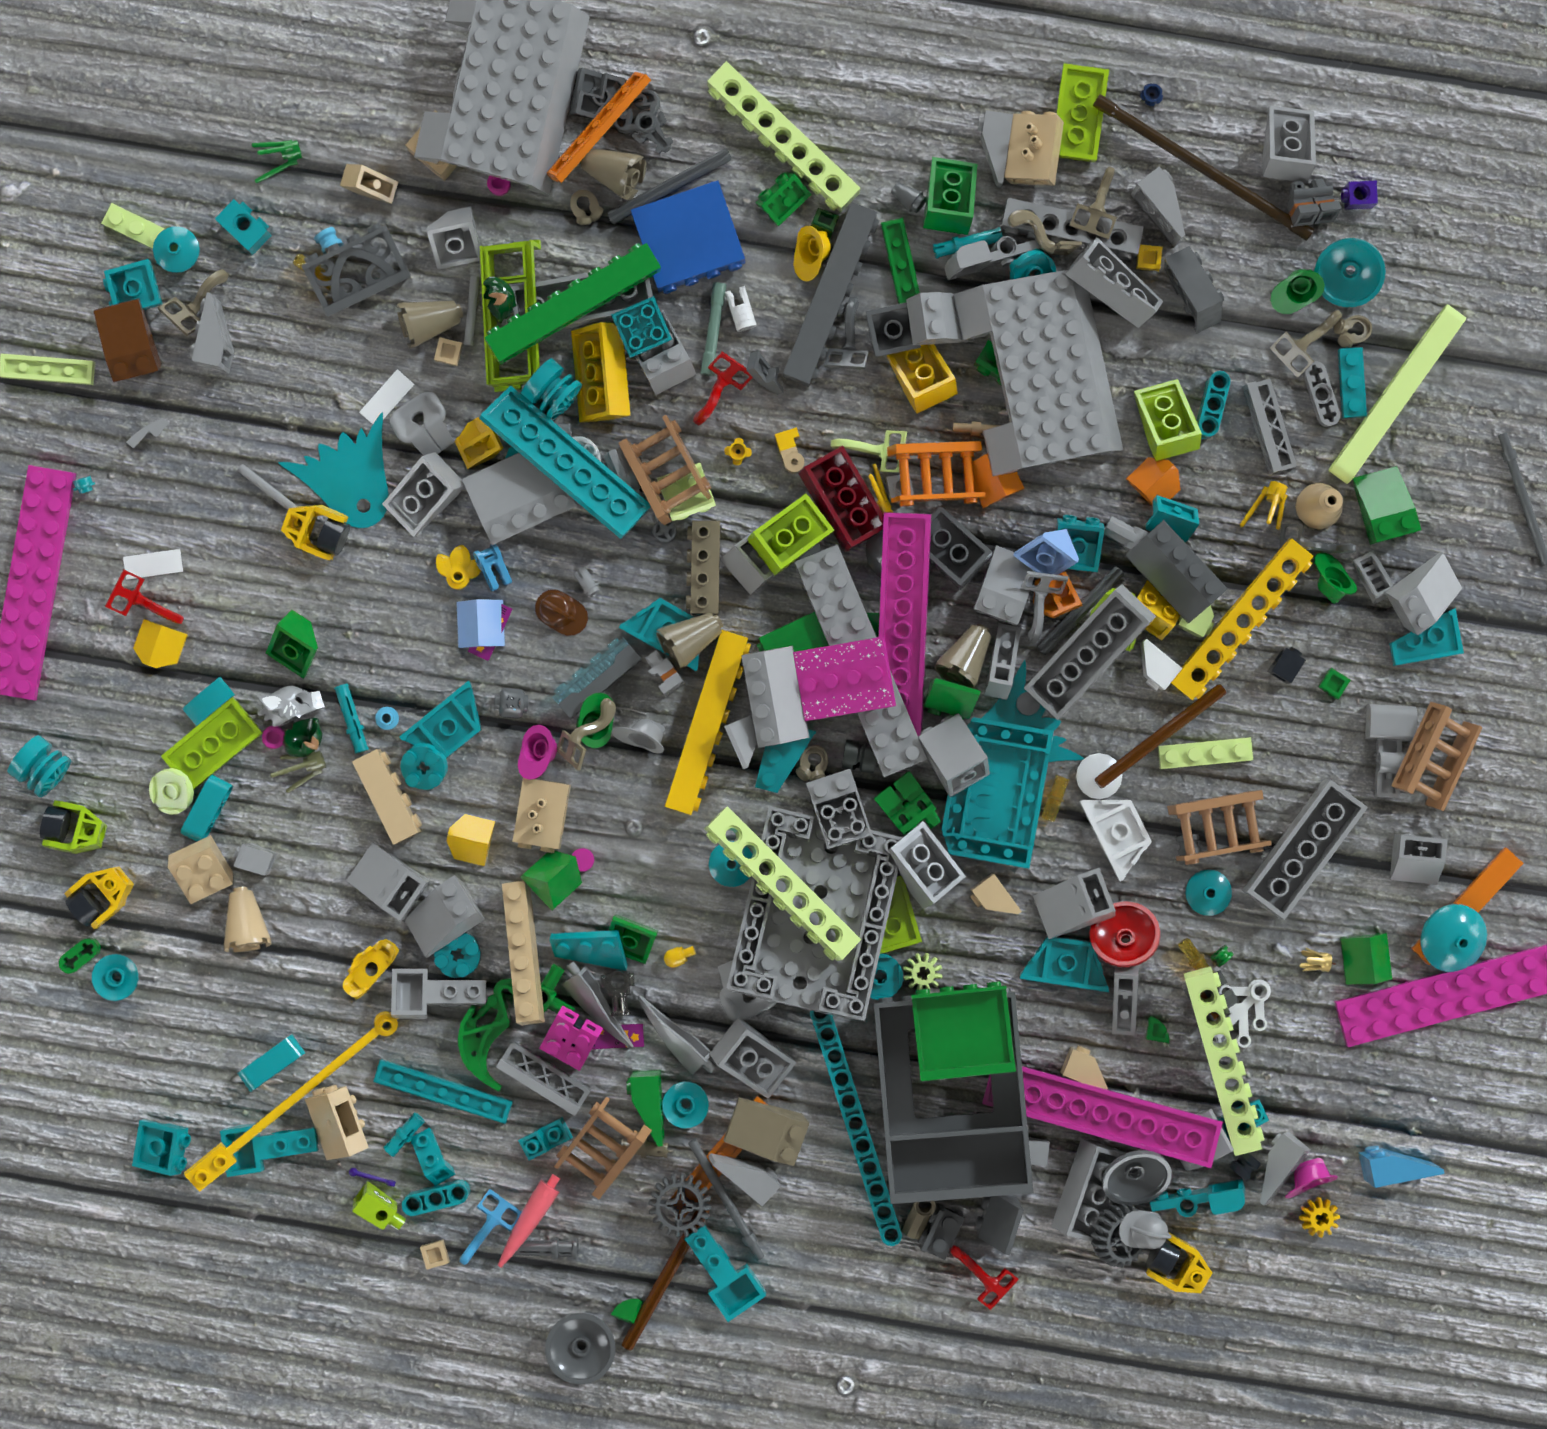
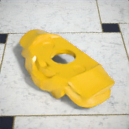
(358, 981)

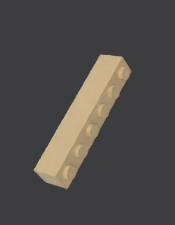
(523, 953)

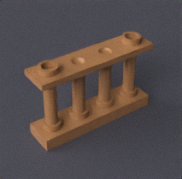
(644, 469)
(1421, 749)
(1205, 809)
(612, 1166)

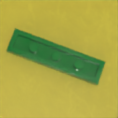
(900, 259)

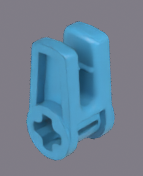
(495, 560)

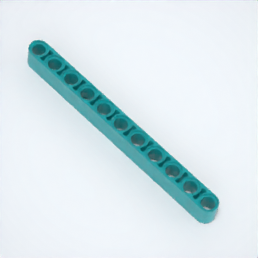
(856, 1134)

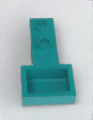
(274, 1145)
(1222, 1196)
(734, 1288)

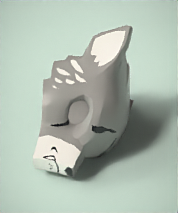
(283, 708)

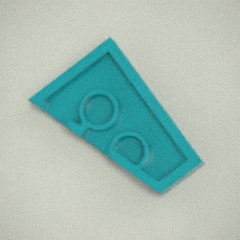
(1437, 641)
(778, 763)
(592, 947)

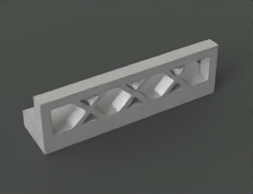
(1263, 427)
(539, 1086)

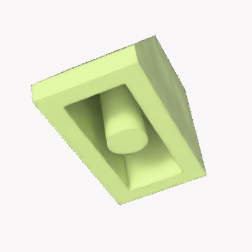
(1200, 625)

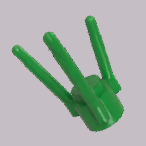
(289, 150)

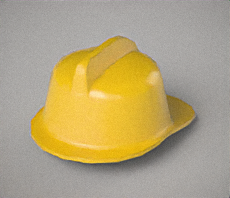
(810, 251)

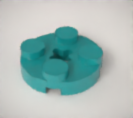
(1031, 261)
(431, 757)
(461, 967)
(893, 979)

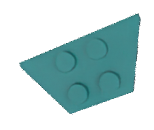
(649, 620)
(448, 724)
(1066, 964)

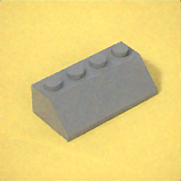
(774, 696)

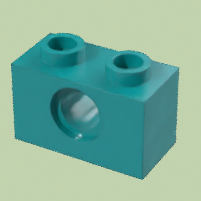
(231, 219)

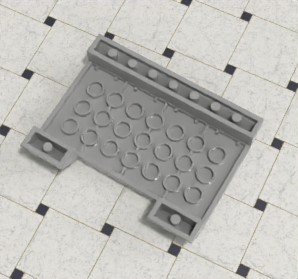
(509, 90)
(1046, 368)

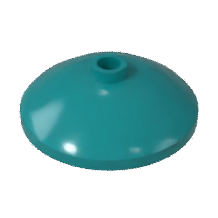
(1355, 287)
(1444, 932)

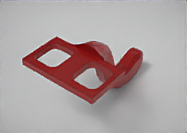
(723, 379)
(136, 598)
(990, 1283)

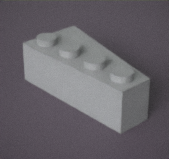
(1114, 283)

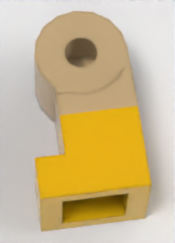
(791, 458)

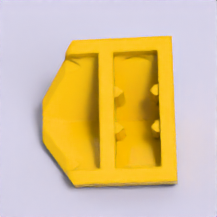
(477, 443)
(159, 644)
(470, 839)

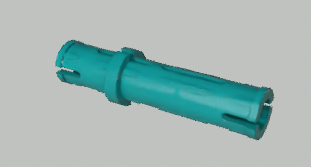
(952, 246)
(351, 719)

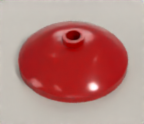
(1130, 922)

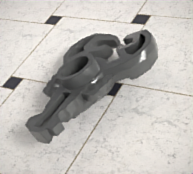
(646, 122)

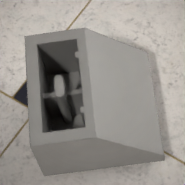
(1417, 859)

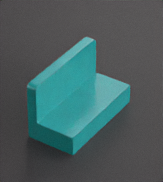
(1178, 516)

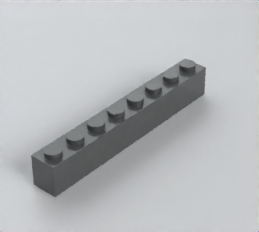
(830, 294)

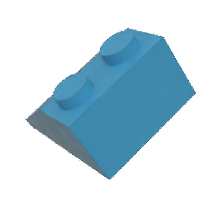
(1387, 1167)

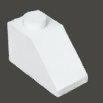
(1157, 666)

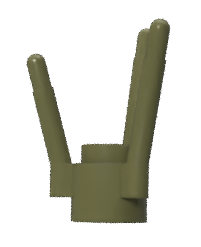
(314, 762)

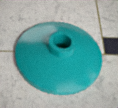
(183, 257)
(722, 873)
(1198, 886)
(104, 981)
(681, 1116)

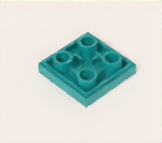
(641, 327)

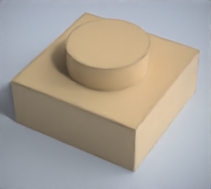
(448, 351)
(434, 1254)

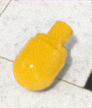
(678, 956)

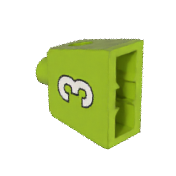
(369, 1204)

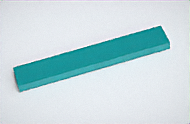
(443, 1091)

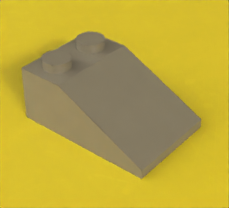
(767, 1131)

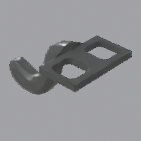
(849, 348)
(1343, 548)

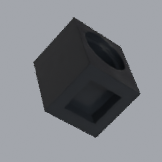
(1287, 665)

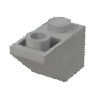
(254, 858)

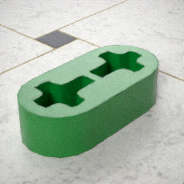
(82, 959)

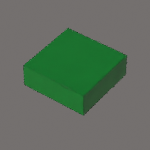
(1334, 683)

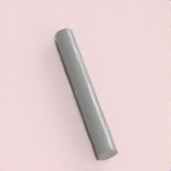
(471, 311)
(264, 486)

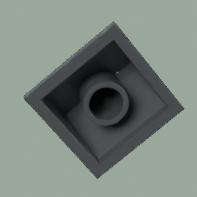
(890, 330)

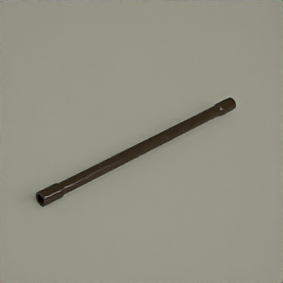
(1112, 110)

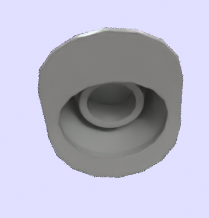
(643, 734)
(1143, 1230)

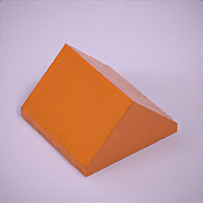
(995, 486)

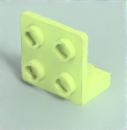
(695, 504)

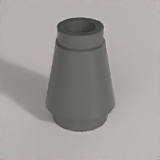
(910, 198)

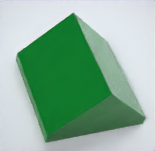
(553, 877)
(635, 938)
(1366, 959)

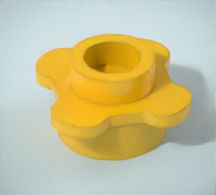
(738, 445)

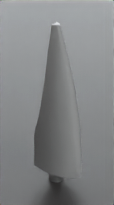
(589, 995)
(683, 1045)

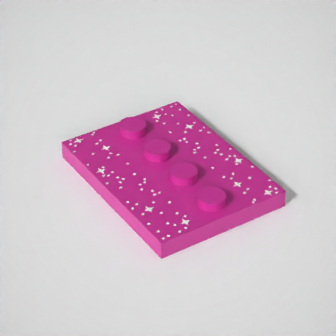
(844, 678)

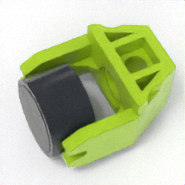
(56, 826)

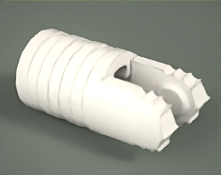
(742, 313)

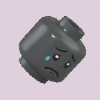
(511, 703)

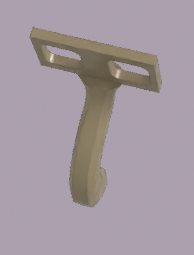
(1097, 209)
(1027, 217)
(191, 310)
(1300, 346)
(607, 714)

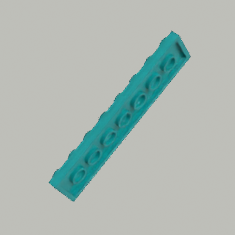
(565, 462)

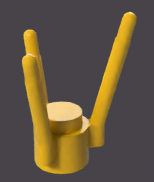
(880, 492)
(1276, 495)

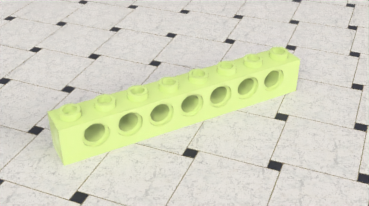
(728, 77)
(845, 937)
(1241, 1141)

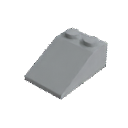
(1289, 144)
(1159, 201)
(934, 319)
(424, 493)
(1001, 588)
(1424, 594)
(925, 865)
(443, 916)
(752, 1058)

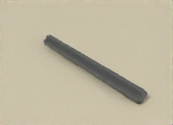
(670, 185)

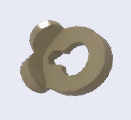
(581, 217)
(1346, 339)
(803, 770)

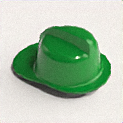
(1297, 291)
(1333, 578)
(590, 713)

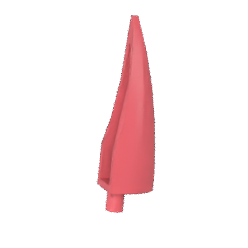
(531, 1215)

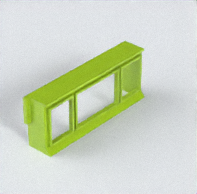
(489, 321)

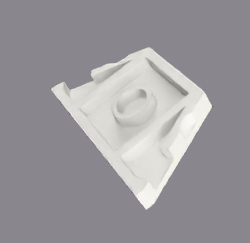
(1118, 832)

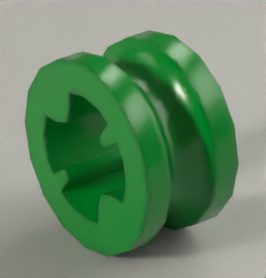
(1221, 956)

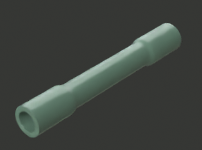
(717, 303)

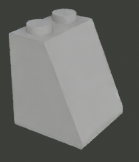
(954, 754)

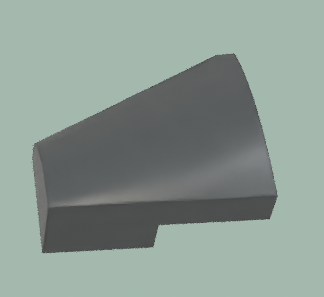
(593, 92)

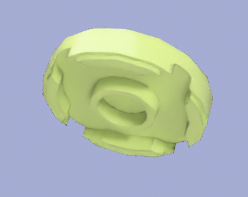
(171, 791)

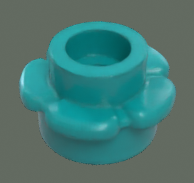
(83, 484)

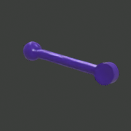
(354, 1172)

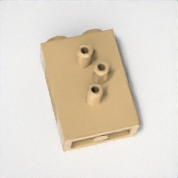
(1034, 148)
(541, 814)
(336, 1122)

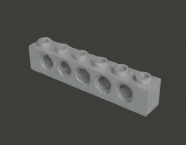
(1129, 233)

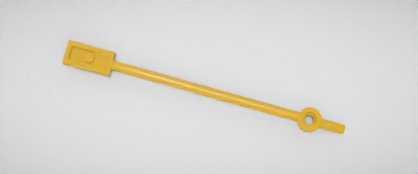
(222, 1158)

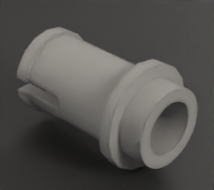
(586, 581)

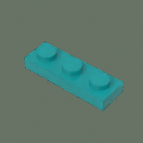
(1352, 383)

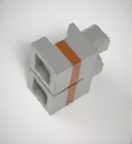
(666, 671)

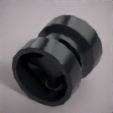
(1245, 1165)

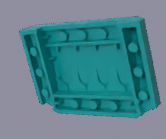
(1001, 812)

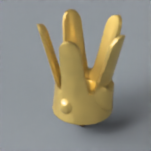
(1317, 961)

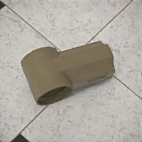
(917, 1220)

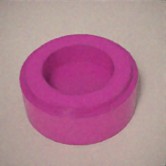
(498, 186)
(273, 737)
(584, 859)

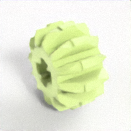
(916, 969)

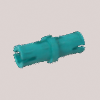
(404, 1134)

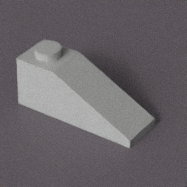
(995, 138)
(1003, 661)
(1125, 1000)
(1282, 1162)
(751, 1177)

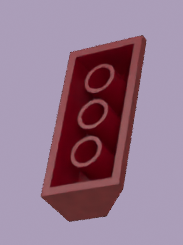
(843, 498)

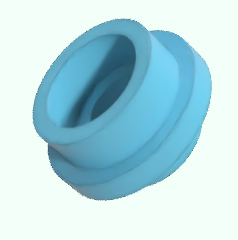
(394, 718)

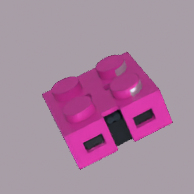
(571, 1038)

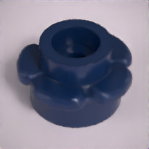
(1151, 88)

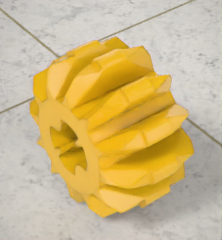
(1320, 1208)

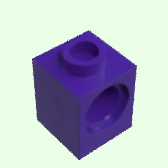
(1369, 193)

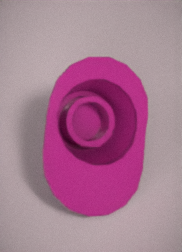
(536, 752)
(1309, 1175)

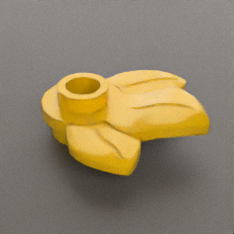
(457, 563)

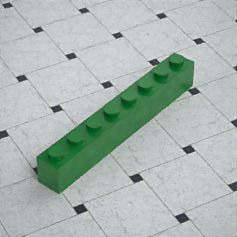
(573, 303)

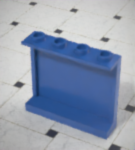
(690, 236)

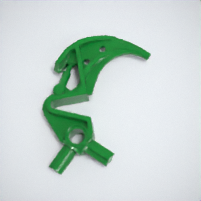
(489, 1032)

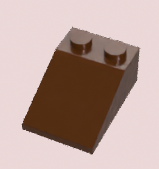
(126, 340)

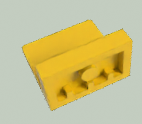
(1165, 614)

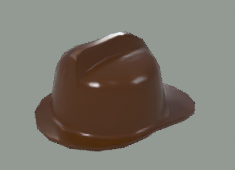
(561, 612)

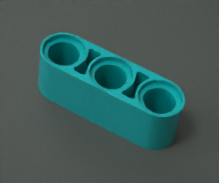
(1219, 395)
(206, 808)
(271, 1063)
(426, 1204)

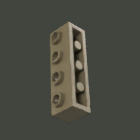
(704, 567)

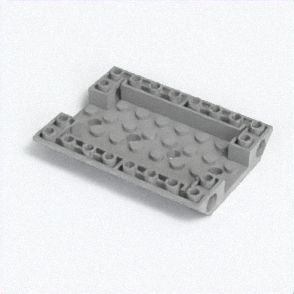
(859, 891)

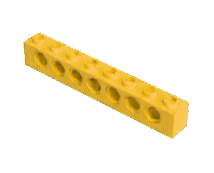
(1301, 563)

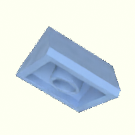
(1049, 553)
(479, 623)

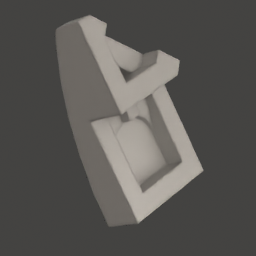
(154, 428)

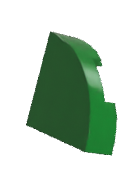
(1156, 1031)
(627, 1310)

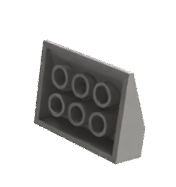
(514, 497)
(1083, 1192)

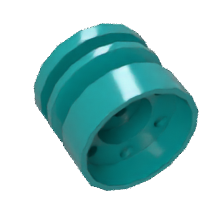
(555, 392)
(38, 766)

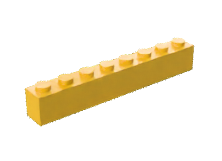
(706, 723)

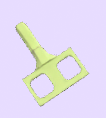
(878, 450)

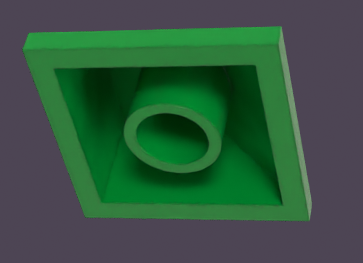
(293, 643)

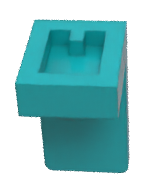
(430, 1157)

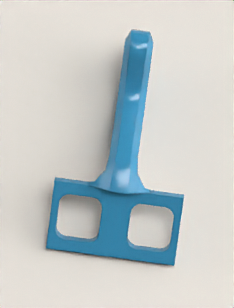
(493, 1219)

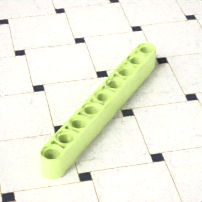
(1397, 394)

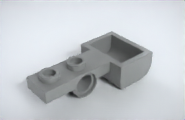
(976, 256)
(1389, 727)
(414, 992)

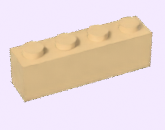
(387, 796)

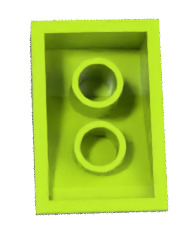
(1167, 420)
(790, 534)

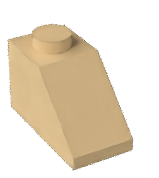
(368, 183)
(993, 896)
(1083, 1067)

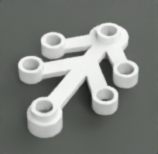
(1239, 1011)

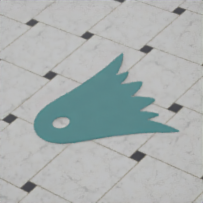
(349, 475)
(1007, 712)

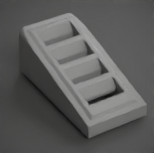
(1367, 580)

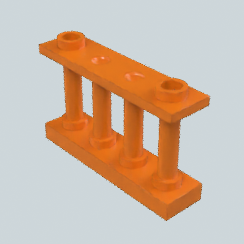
(945, 451)

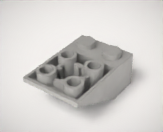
(213, 342)
(666, 363)
(838, 809)
(388, 881)
(1074, 904)

